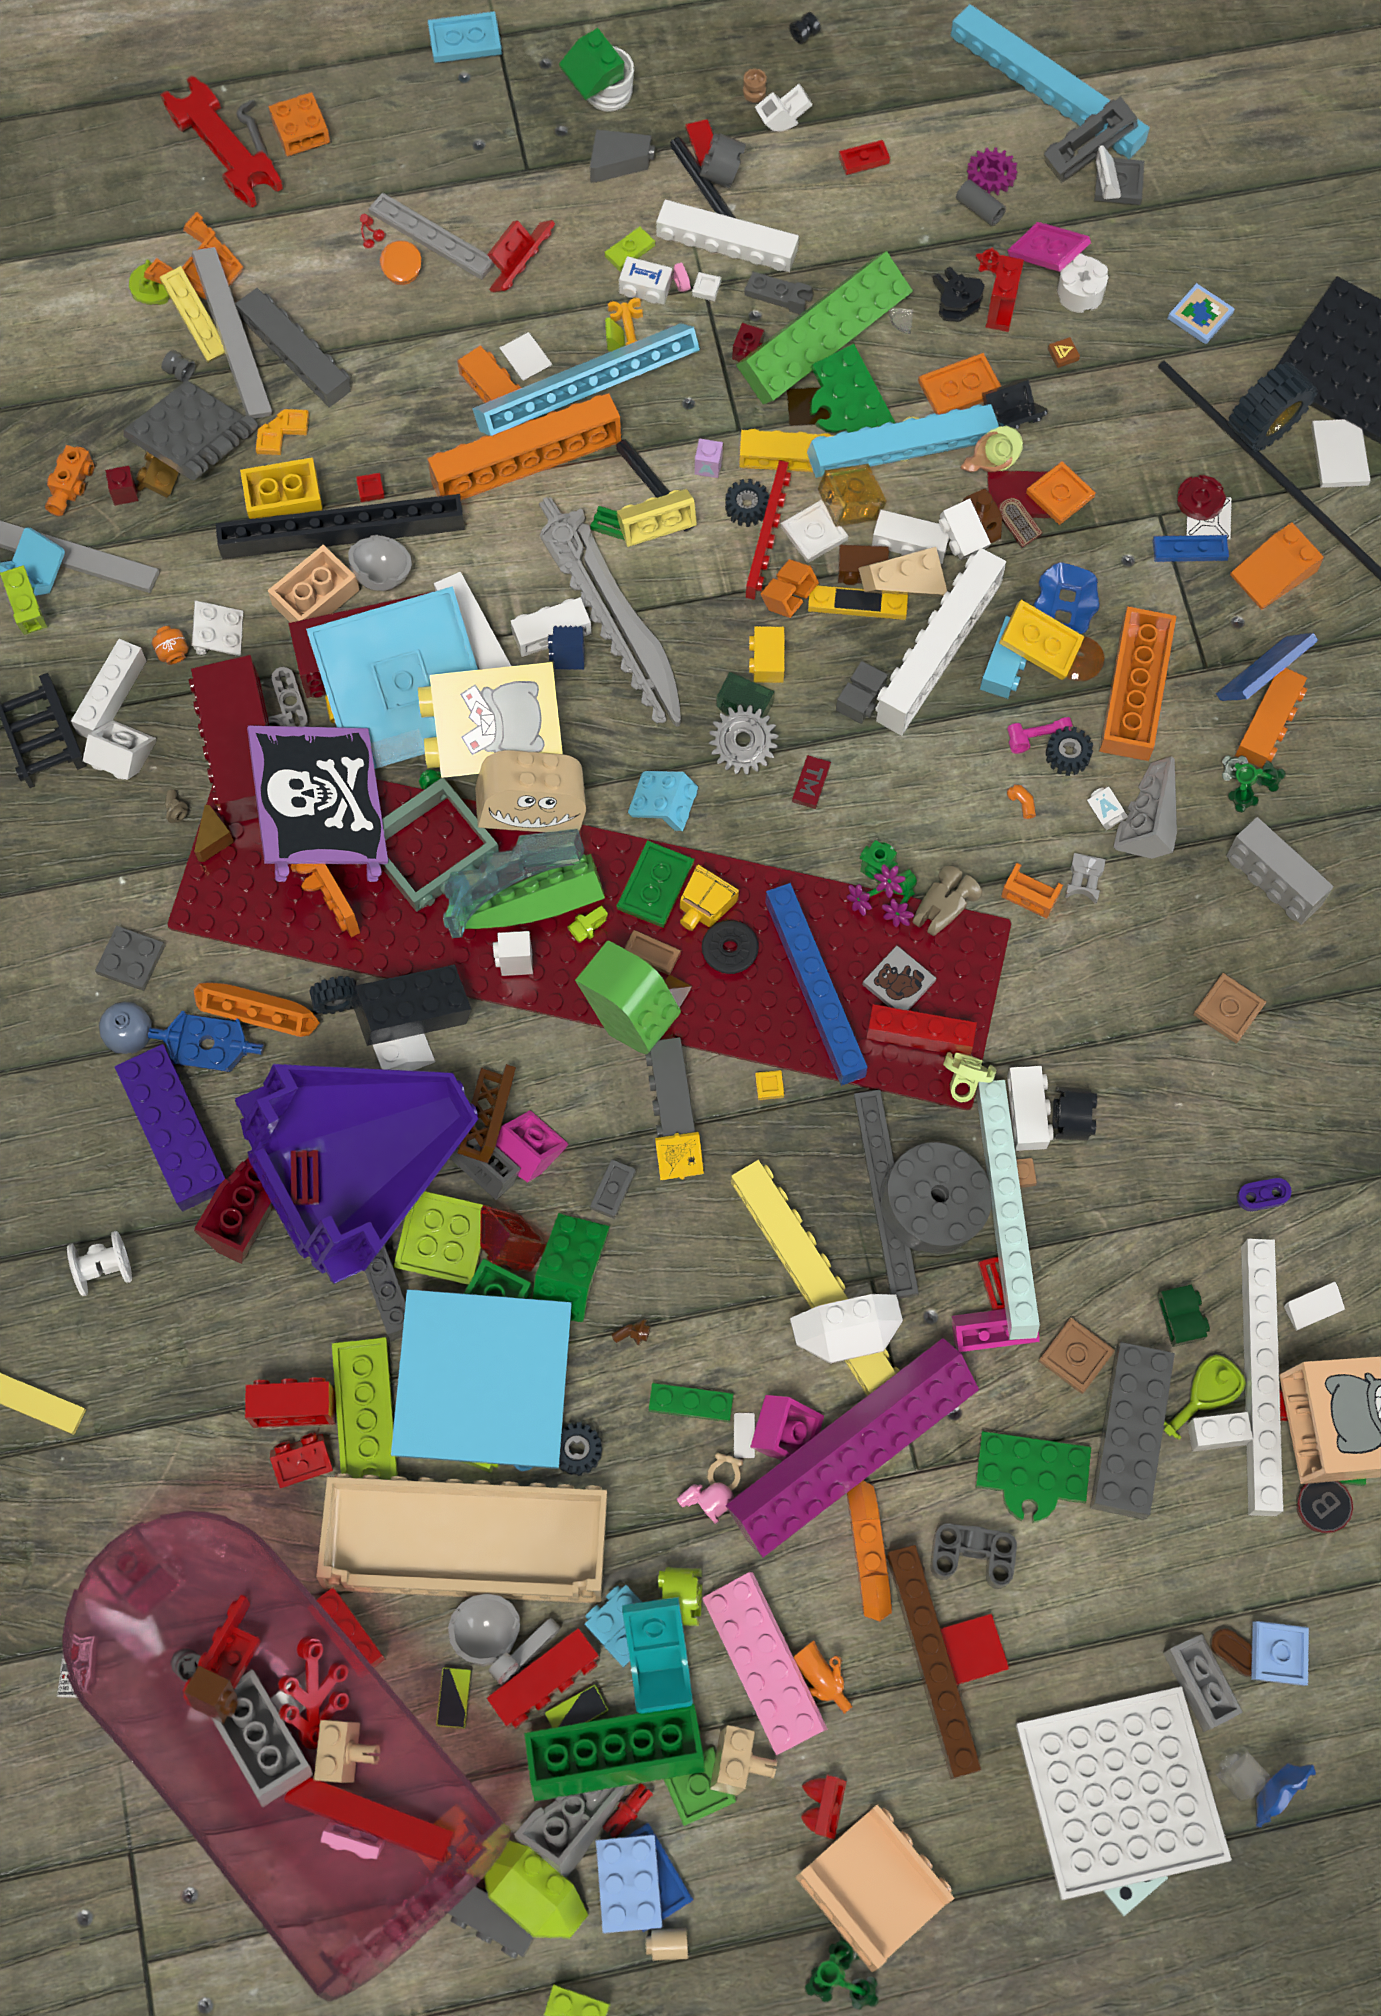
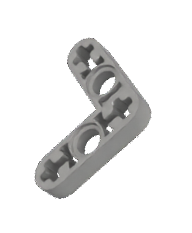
(286, 718)
(508, 1666)

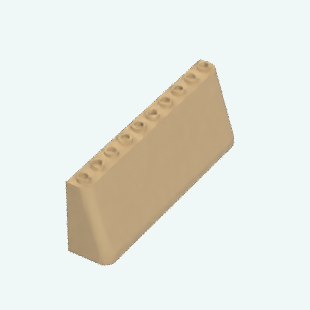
(463, 1539)

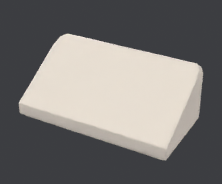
(1107, 174)
(1314, 1306)

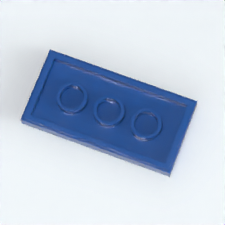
(1267, 667)

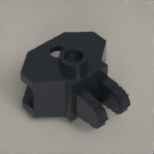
(958, 294)

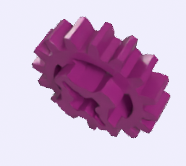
(992, 170)

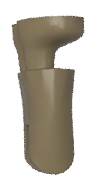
(943, 908)

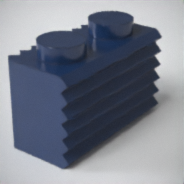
(567, 647)

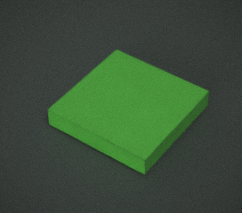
(693, 1793)

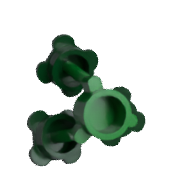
(1247, 776)
(832, 1974)

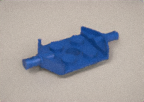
(189, 1031)

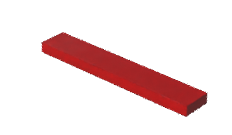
(371, 1818)

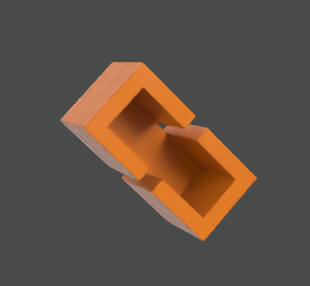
(791, 579)

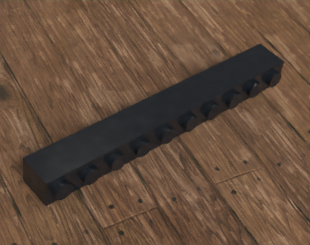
(339, 526)

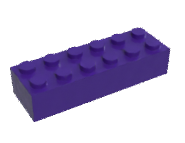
(171, 1127)

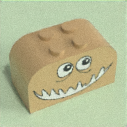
(530, 792)

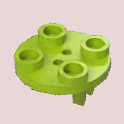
(146, 292)

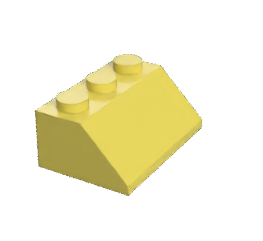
(657, 517)

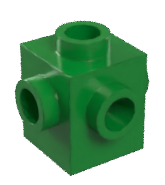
(875, 857)

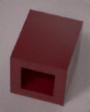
(121, 485)

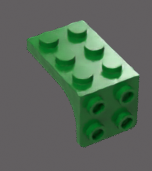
(570, 1263)

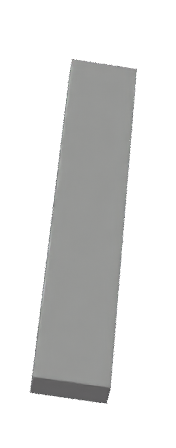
(431, 236)

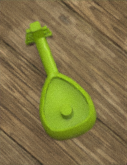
(1213, 1386)

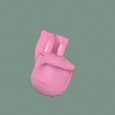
(712, 1499)

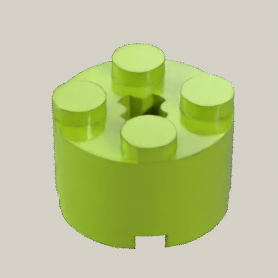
(683, 1584)

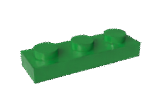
(690, 1402)

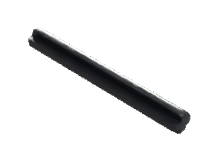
(705, 186)
(643, 470)

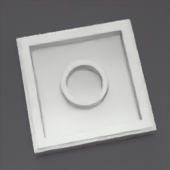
(813, 531)

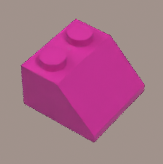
(530, 1144)
(784, 1427)

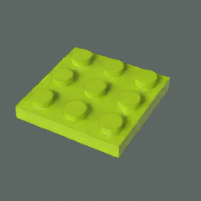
(441, 1238)

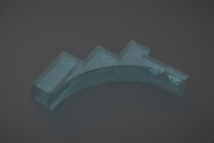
(499, 870)

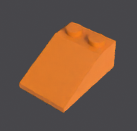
(1278, 566)

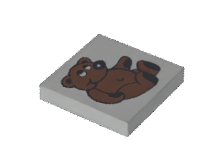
(899, 980)

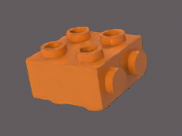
(299, 124)

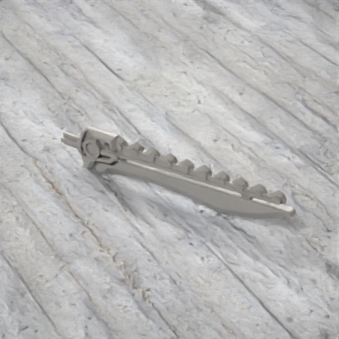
(566, 549)

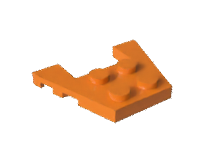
(198, 230)

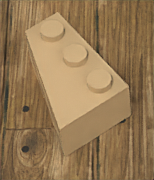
(908, 574)

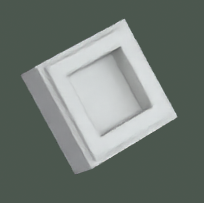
(706, 286)

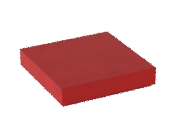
(974, 1649)

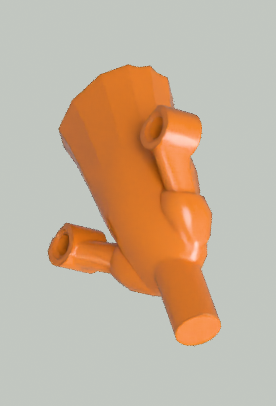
(826, 1683)

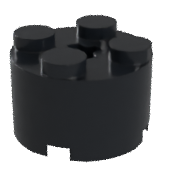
(1074, 1113)

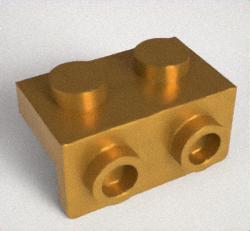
(156, 476)

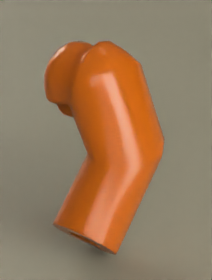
(1026, 799)

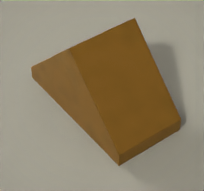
(212, 835)

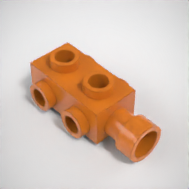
(75, 465)

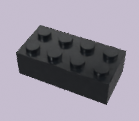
(410, 1005)

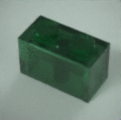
(744, 692)

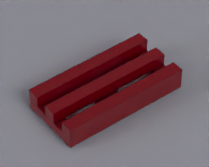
(304, 1154)

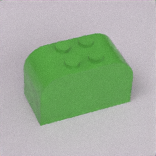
(628, 997)

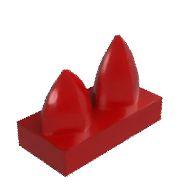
(830, 1794)

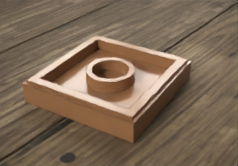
(1229, 1008)
(1076, 1355)

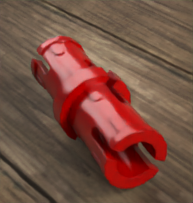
(627, 1810)

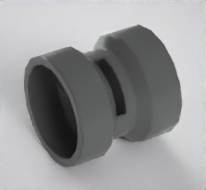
(175, 364)
(189, 1666)

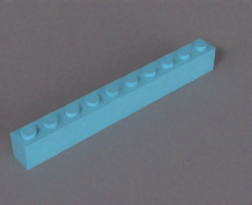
(1037, 73)
(585, 379)

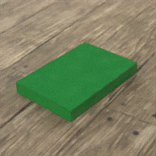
(655, 884)

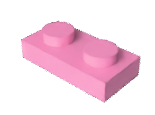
(344, 1837)

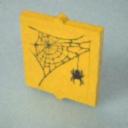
(679, 1156)

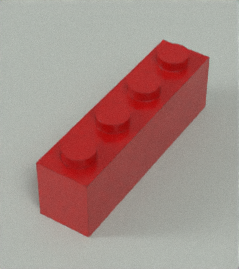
(921, 1030)
(543, 1678)

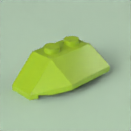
(534, 1893)

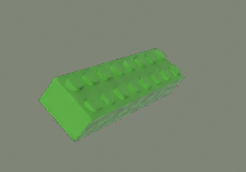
(824, 327)

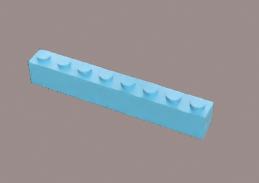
(902, 440)

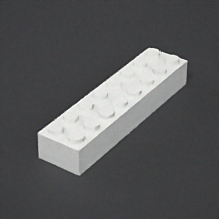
(939, 641)

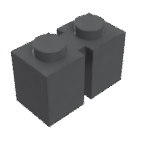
(859, 697)

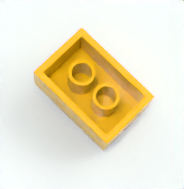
(281, 489)

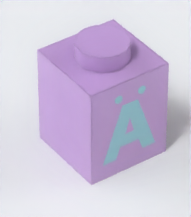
(708, 458)

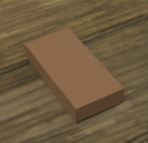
(655, 953)

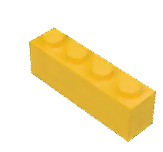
(766, 448)

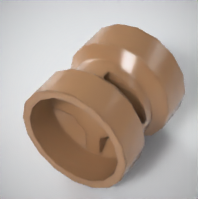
(754, 85)

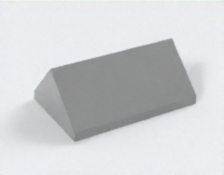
(1202, 1682)

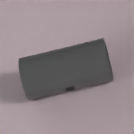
(980, 202)

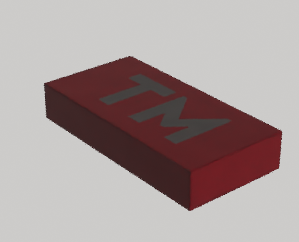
(811, 782)

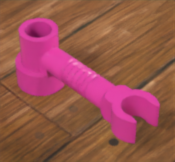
(1019, 737)

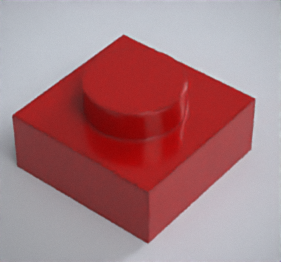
(370, 487)

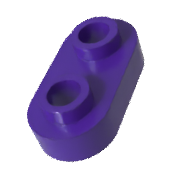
(1263, 1194)

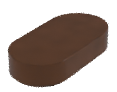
(1233, 1651)

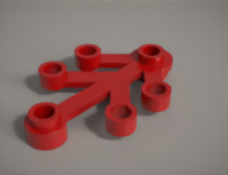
(314, 1695)

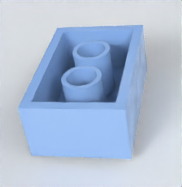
(628, 1884)

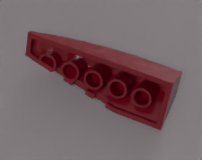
(235, 1214)

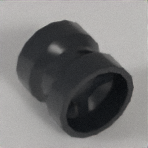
(803, 28)

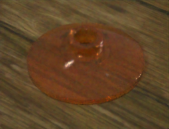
(1090, 665)

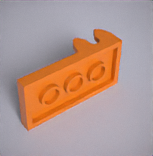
(332, 894)

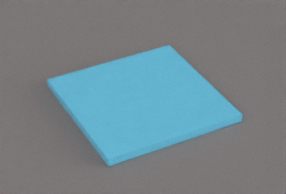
(384, 655)
(481, 1379)

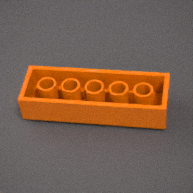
(1138, 684)

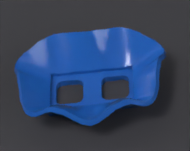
(1070, 578)
(1280, 1790)

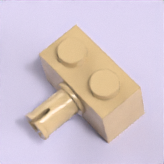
(340, 1751)
(735, 1761)

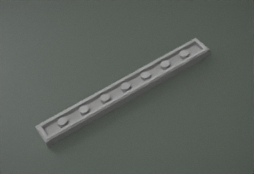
(231, 333)
(90, 560)

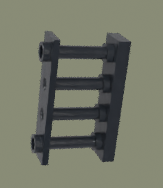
(61, 733)

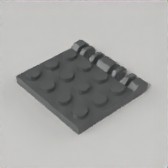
(189, 430)

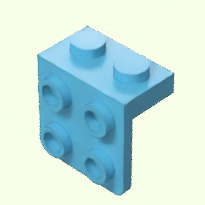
(40, 558)
(665, 797)

